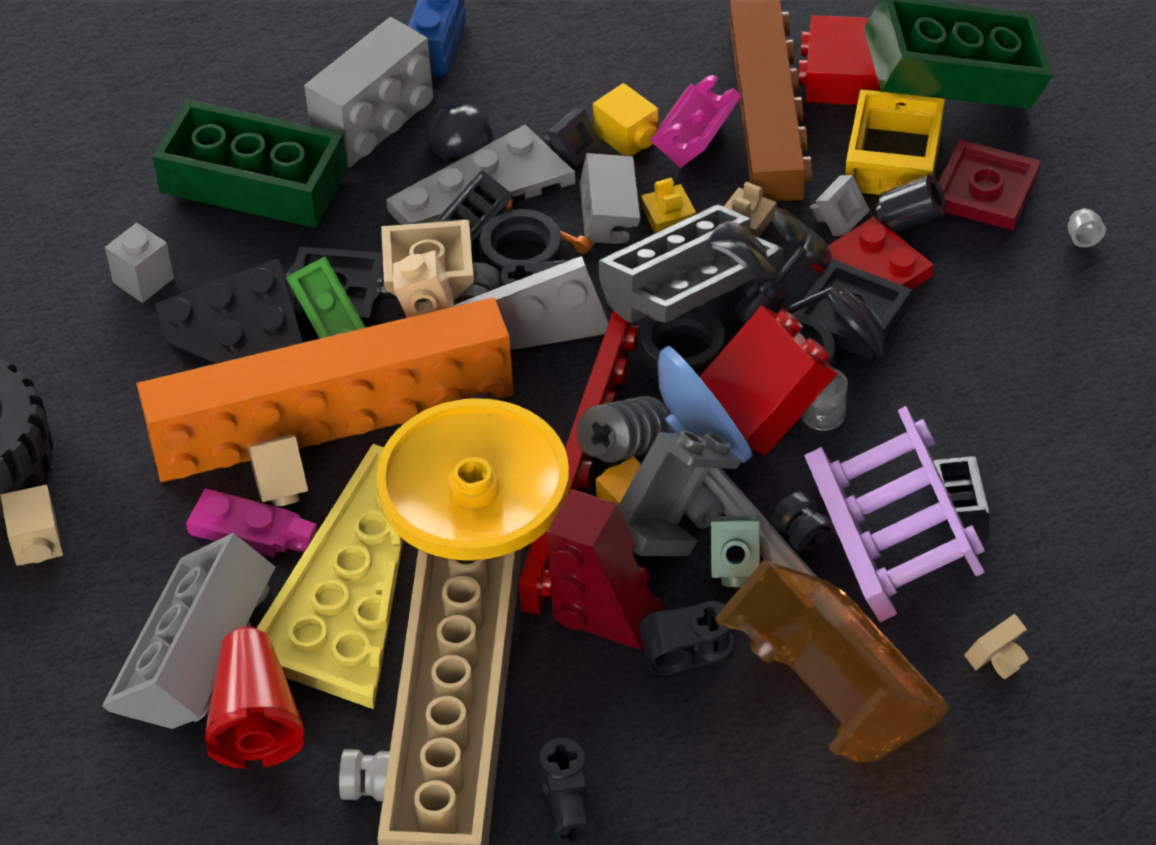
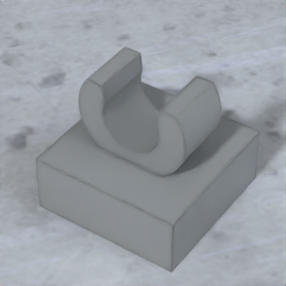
(840, 206)

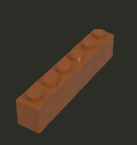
(767, 101)

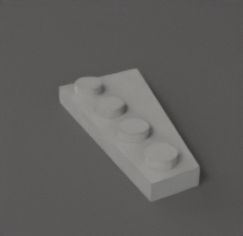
(515, 161)
(550, 306)

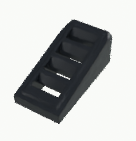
(479, 194)
(966, 496)

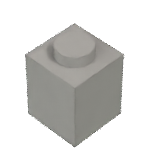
(139, 262)

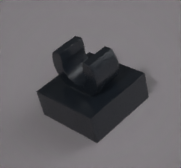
(573, 137)

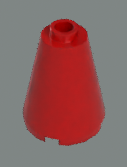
(251, 704)

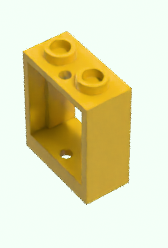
(880, 110)

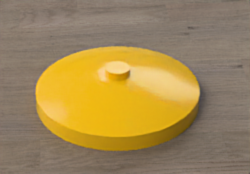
(472, 479)

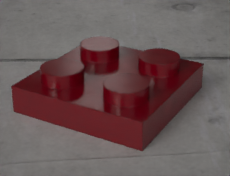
(988, 184)

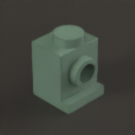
(732, 531)

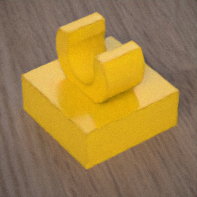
(666, 205)

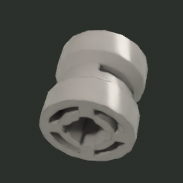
(362, 774)

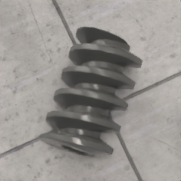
(622, 428)

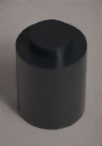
(911, 204)

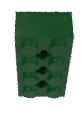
(958, 52)
(250, 163)

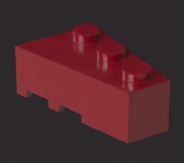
(595, 573)

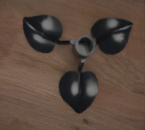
(751, 254)

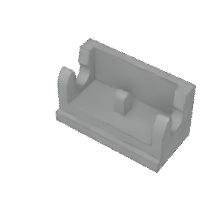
(608, 197)

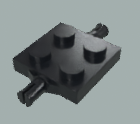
(358, 273)

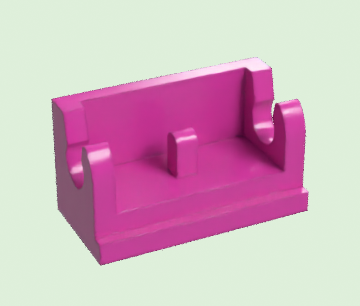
(694, 121)

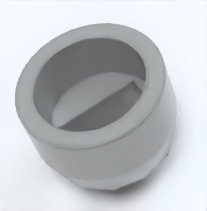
(1086, 228)

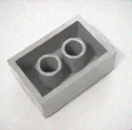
(372, 88)

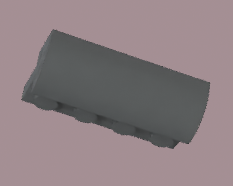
(676, 269)

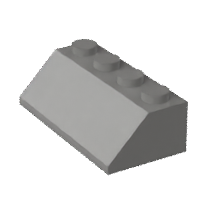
(179, 648)

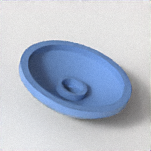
(694, 405)

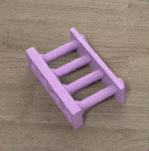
(866, 547)

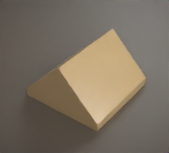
(447, 238)

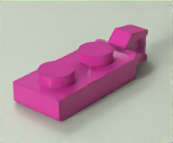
(257, 524)

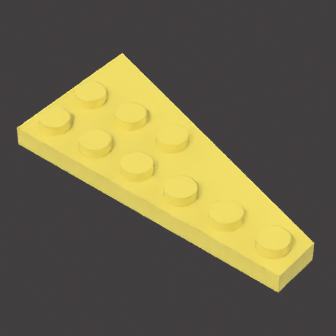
(339, 597)

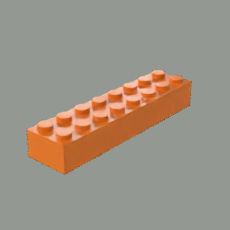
(325, 387)

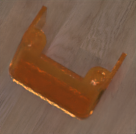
(839, 658)

